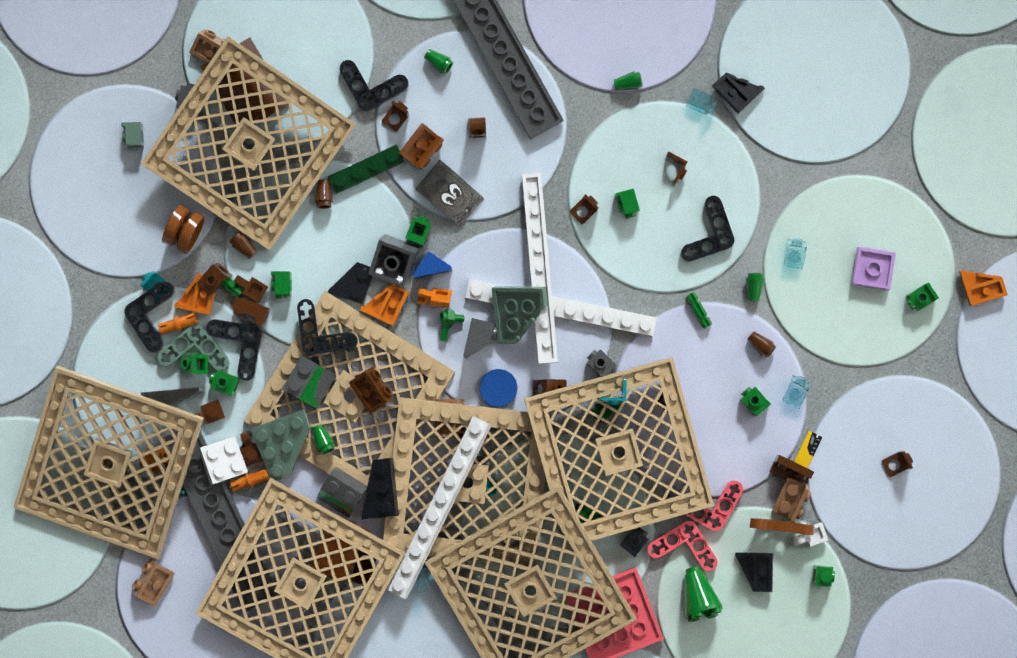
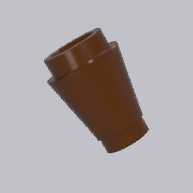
(323, 195)
(243, 245)
(762, 344)

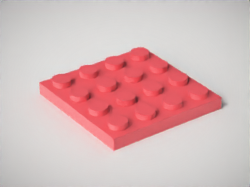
(631, 637)

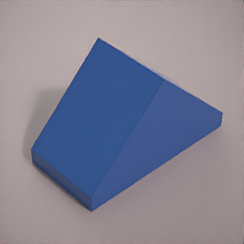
(431, 266)

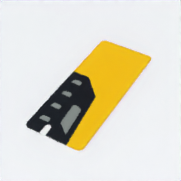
(808, 449)

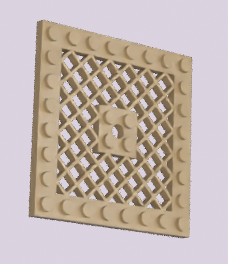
(268, 232)
(325, 309)
(675, 406)
(414, 409)
(28, 498)
(552, 502)
(276, 646)

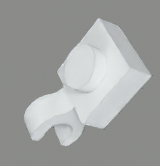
(818, 537)

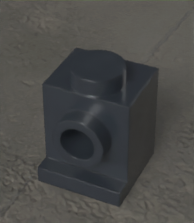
(632, 548)

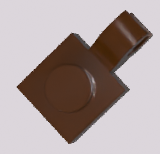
(253, 289)
(211, 412)
(250, 452)

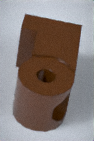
(477, 127)
(243, 306)

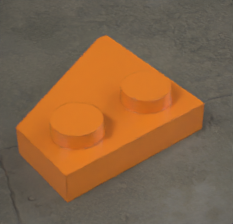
(982, 287)
(196, 299)
(387, 304)

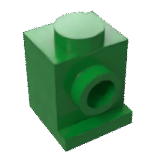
(628, 203)
(412, 236)
(282, 284)
(929, 293)
(189, 364)
(231, 382)
(756, 408)
(823, 576)

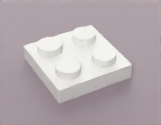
(223, 460)

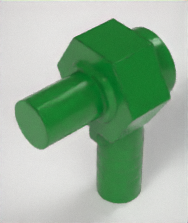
(448, 318)

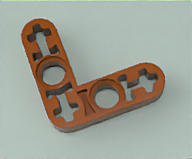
(767, 524)

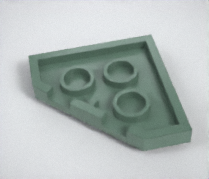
(516, 310)
(282, 442)

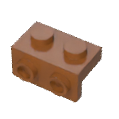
(421, 146)

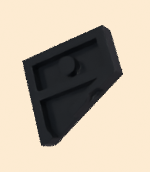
(736, 91)
(353, 284)
(757, 569)

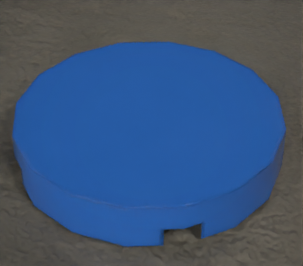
(498, 387)

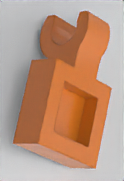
(437, 297)

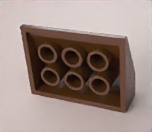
(251, 88)

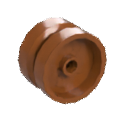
(183, 229)

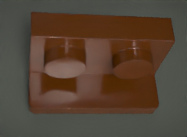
(371, 390)
(784, 467)

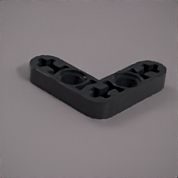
(366, 92)
(715, 239)
(143, 309)
(319, 340)
(246, 343)

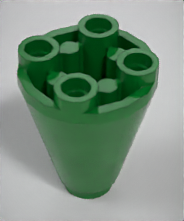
(700, 596)

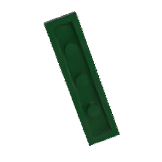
(366, 169)

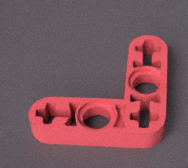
(716, 511)
(683, 537)

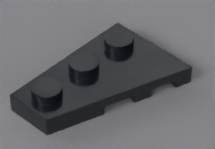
(381, 491)

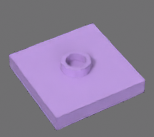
(873, 268)

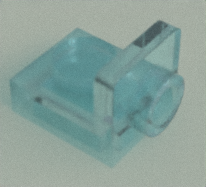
(701, 101)
(795, 253)
(796, 391)
(422, 580)

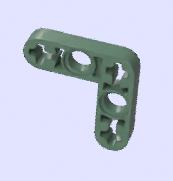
(191, 342)

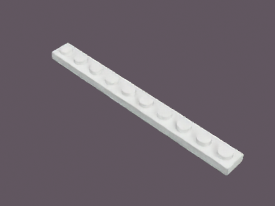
(539, 265)
(578, 311)
(439, 507)

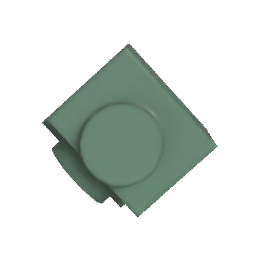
(133, 135)

